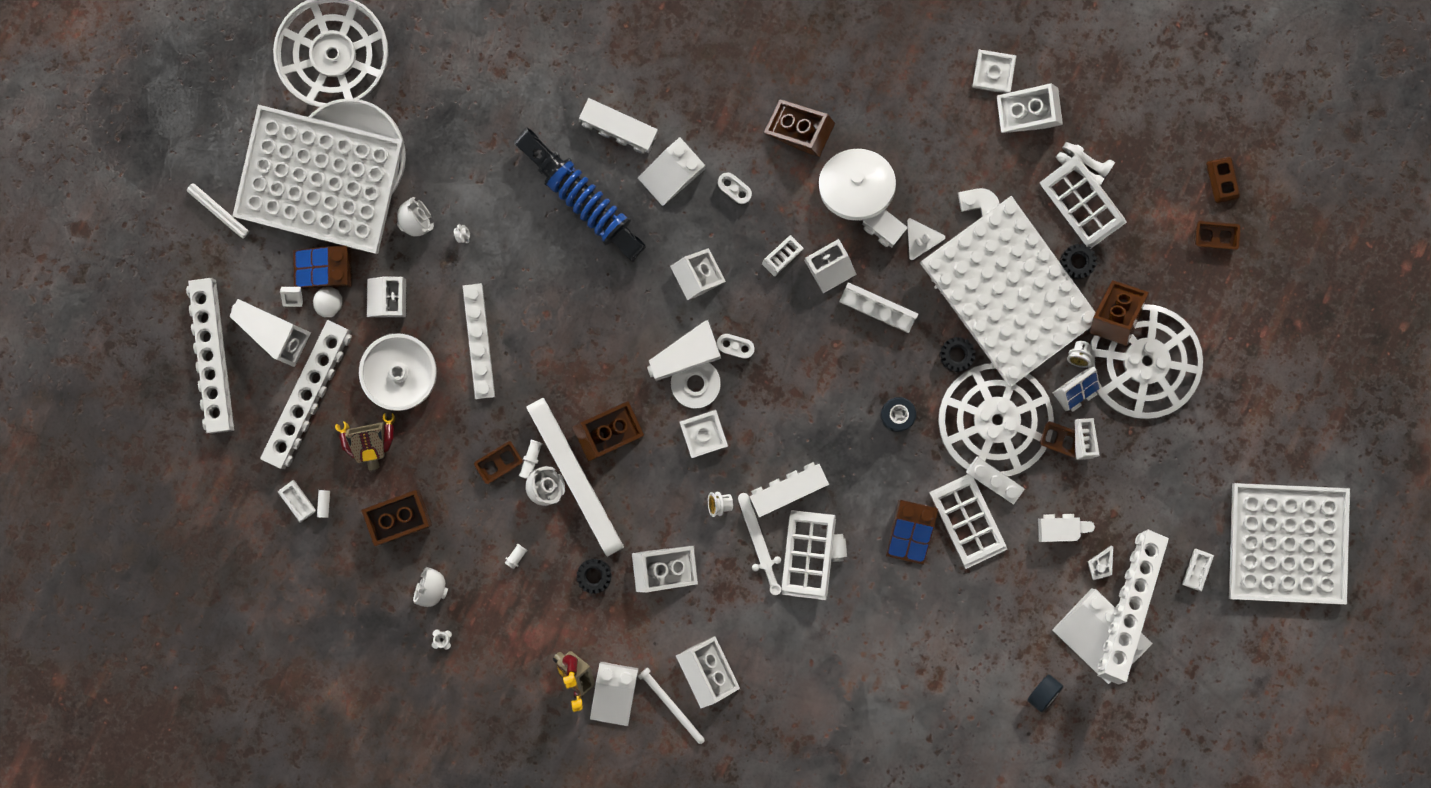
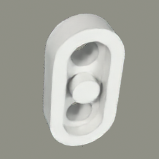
(735, 188)
(736, 344)

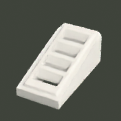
(771, 267)
(1080, 446)

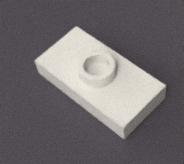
(297, 501)
(1197, 570)

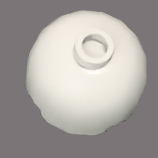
(413, 218)
(545, 486)
(430, 588)

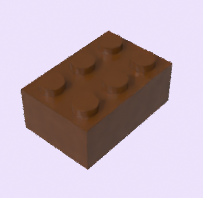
(396, 517)

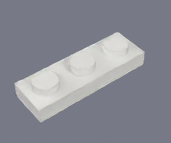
(995, 480)

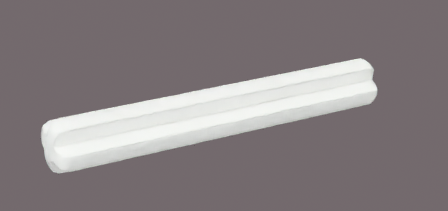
(217, 210)

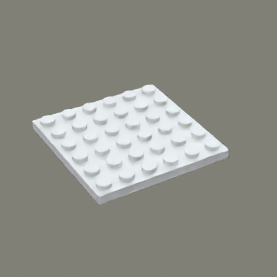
(1289, 543)

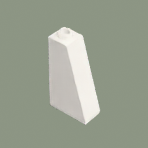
(688, 352)

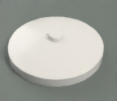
(857, 184)
(397, 372)

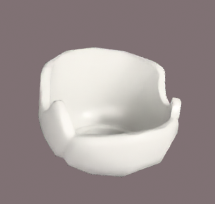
(327, 302)

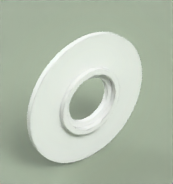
(701, 398)

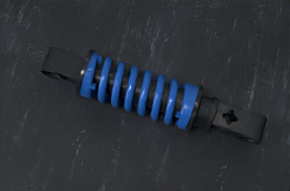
(564, 180)

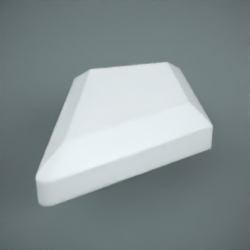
(1101, 564)

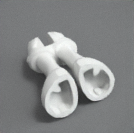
(1101, 168)

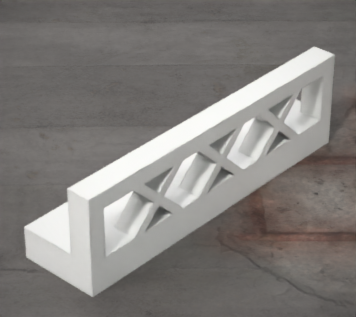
(878, 307)

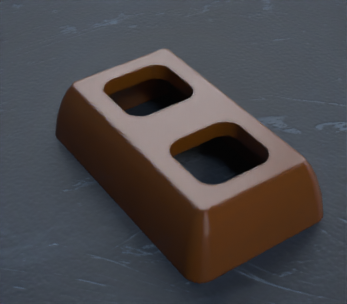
(1216, 180)
(1216, 228)
(1061, 433)
(495, 456)

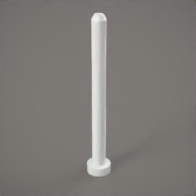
(671, 705)

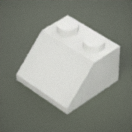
(697, 273)

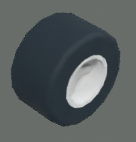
(898, 414)
(1045, 693)

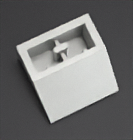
(830, 266)
(386, 297)

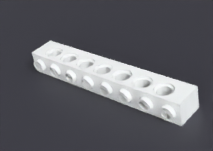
(218, 363)
(288, 417)
(1146, 582)

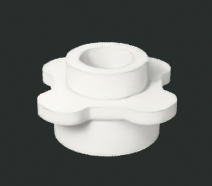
(462, 234)
(441, 644)

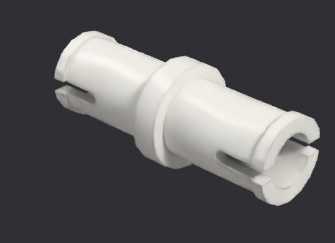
(530, 459)

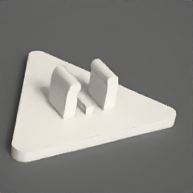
(921, 238)

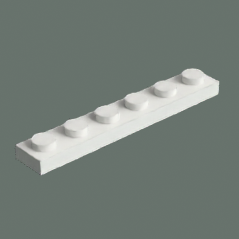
(478, 341)

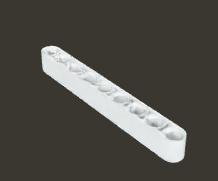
(575, 477)

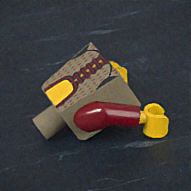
(367, 442)
(576, 675)

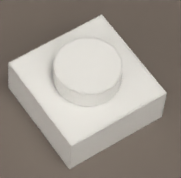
(291, 296)

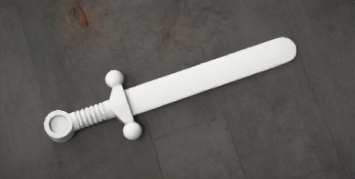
(759, 543)

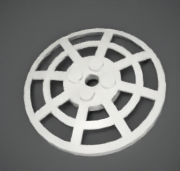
(323, 44)
(1149, 374)
(983, 420)

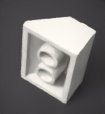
(708, 672)

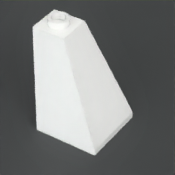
(273, 334)

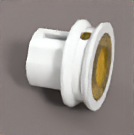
(1080, 355)
(719, 503)

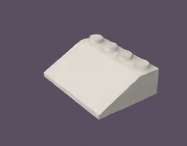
(1087, 629)

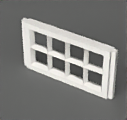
(1061, 173)
(983, 553)
(804, 591)

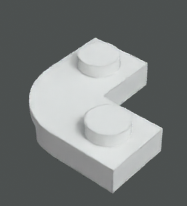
(978, 199)

